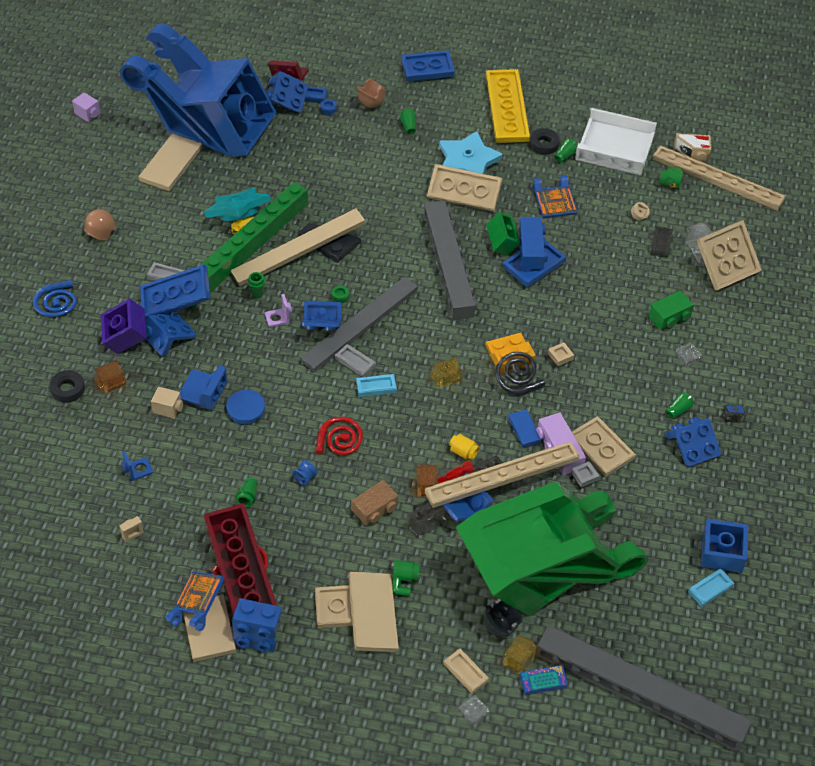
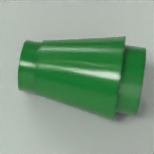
(408, 119)
(566, 150)
(256, 284)
(680, 405)
(247, 493)

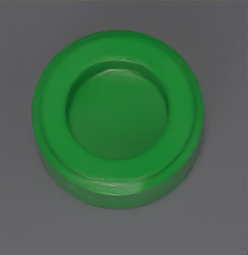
(340, 294)

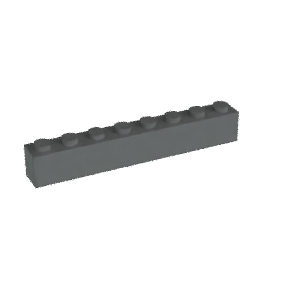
(449, 260)

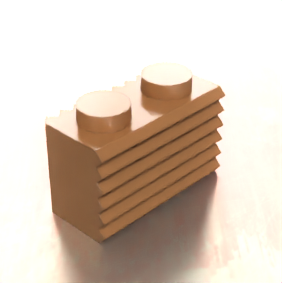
(374, 503)

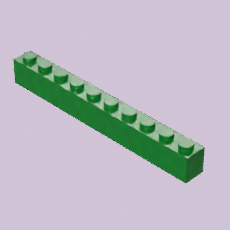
(255, 234)

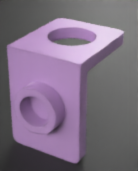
(283, 313)

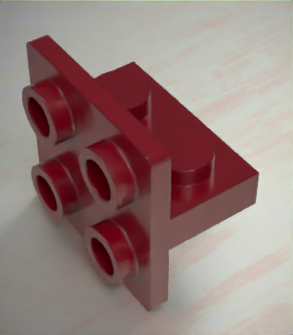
(289, 68)

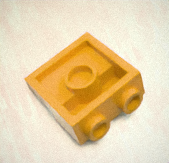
(514, 343)

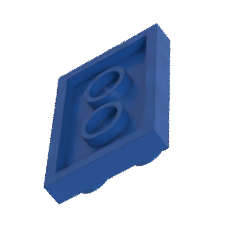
(427, 65)
(530, 276)

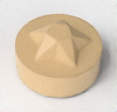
(640, 211)

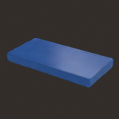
(175, 291)

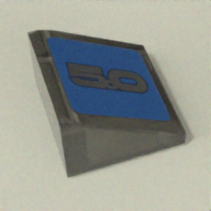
(734, 413)

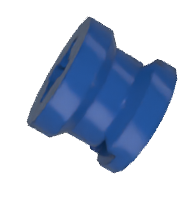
(304, 472)

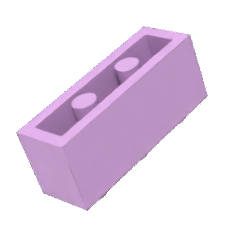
(554, 432)

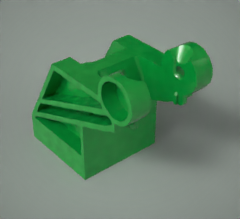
(545, 545)

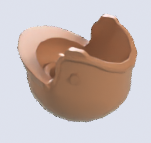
(371, 94)
(99, 224)

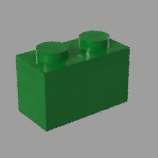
(503, 233)
(671, 310)

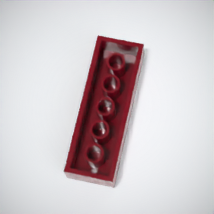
(238, 556)

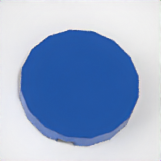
(245, 406)

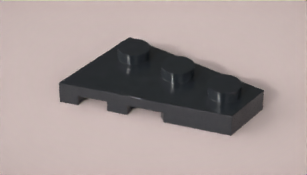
(337, 248)

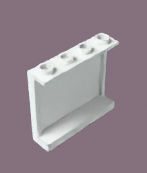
(616, 141)

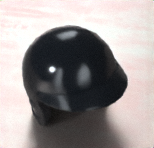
(501, 618)

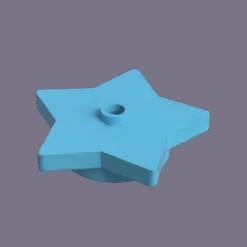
(469, 154)

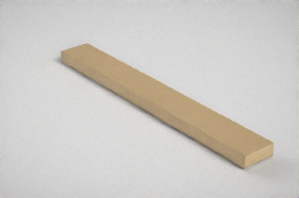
(719, 178)
(299, 246)
(501, 474)

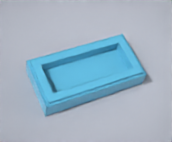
(376, 385)
(711, 587)

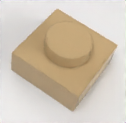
(560, 354)
(131, 529)

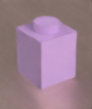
(86, 107)

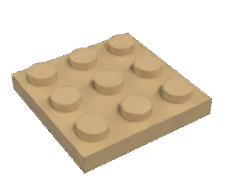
(729, 255)

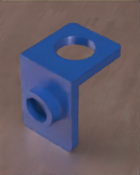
(130, 467)

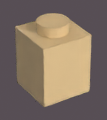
(166, 402)

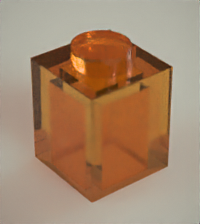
(110, 376)
(425, 477)

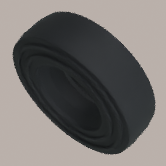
(544, 133)
(67, 376)

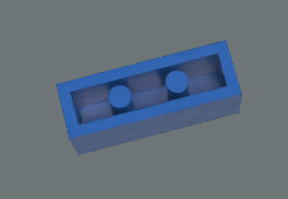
(532, 243)

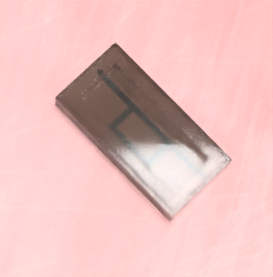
(661, 241)

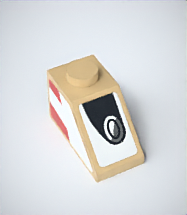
(694, 146)

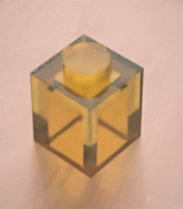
(520, 654)

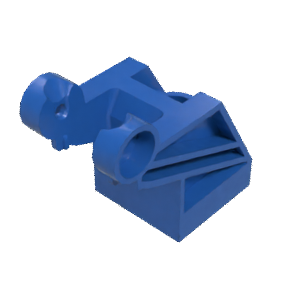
(210, 102)

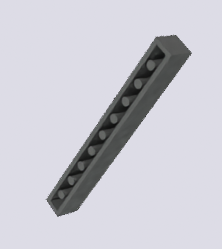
(643, 688)

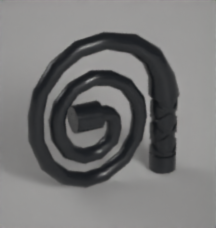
(516, 369)

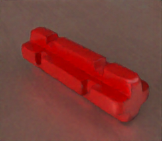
(467, 467)

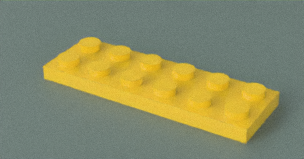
(507, 106)

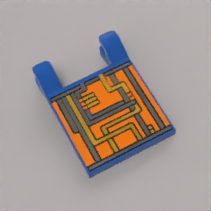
(555, 200)
(196, 599)

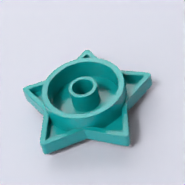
(237, 205)

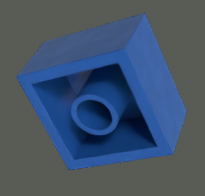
(724, 545)

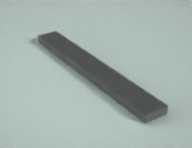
(359, 324)

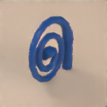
(54, 289)

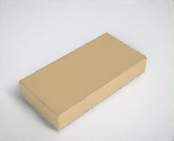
(466, 671)

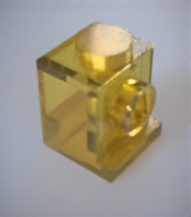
(446, 372)

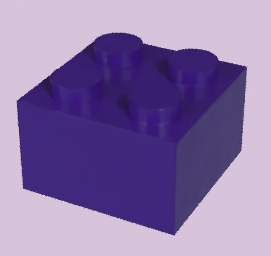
(123, 326)

